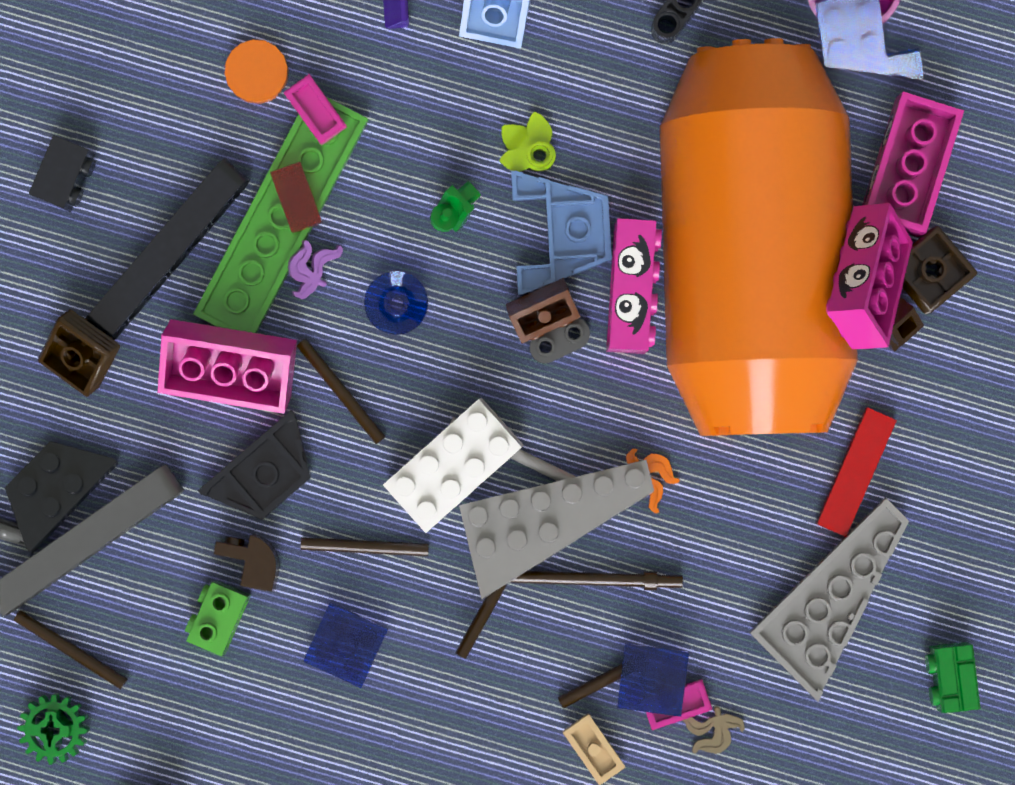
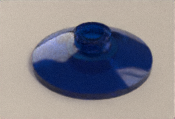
(391, 286)

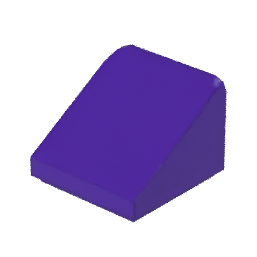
(396, 14)

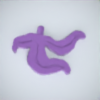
(300, 272)

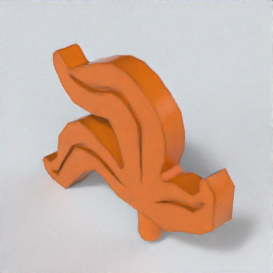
(659, 464)

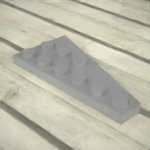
(824, 608)

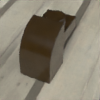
(905, 326)
(260, 559)

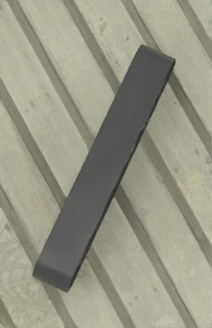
(87, 538)

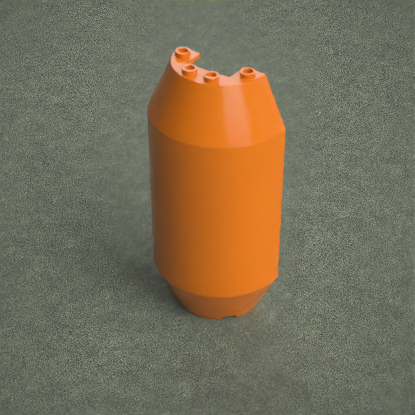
(754, 238)

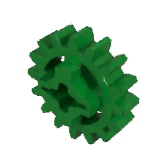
(52, 742)

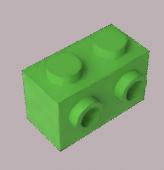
(217, 617)

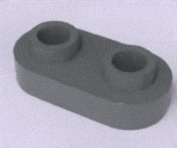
(560, 342)

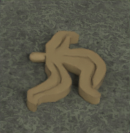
(721, 737)

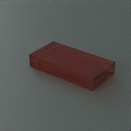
(296, 197)

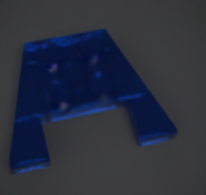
(855, 40)

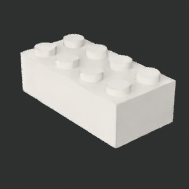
(453, 465)

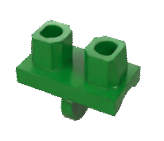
(454, 208)

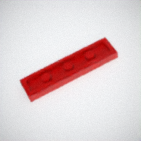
(856, 472)

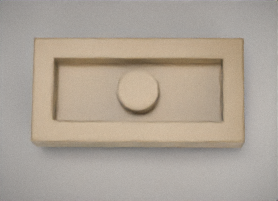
(593, 749)

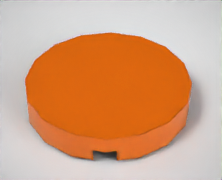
(256, 71)

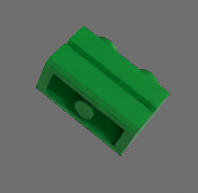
(953, 677)

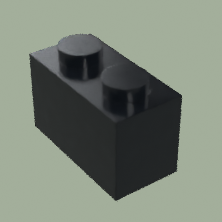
(63, 174)

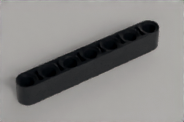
(168, 249)

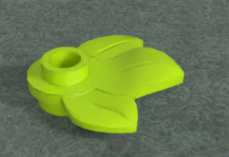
(524, 142)

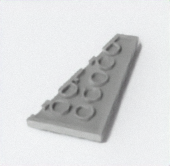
(532, 524)

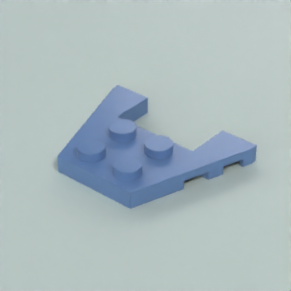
(576, 230)

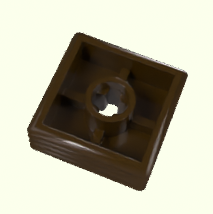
(952, 270)
(78, 352)

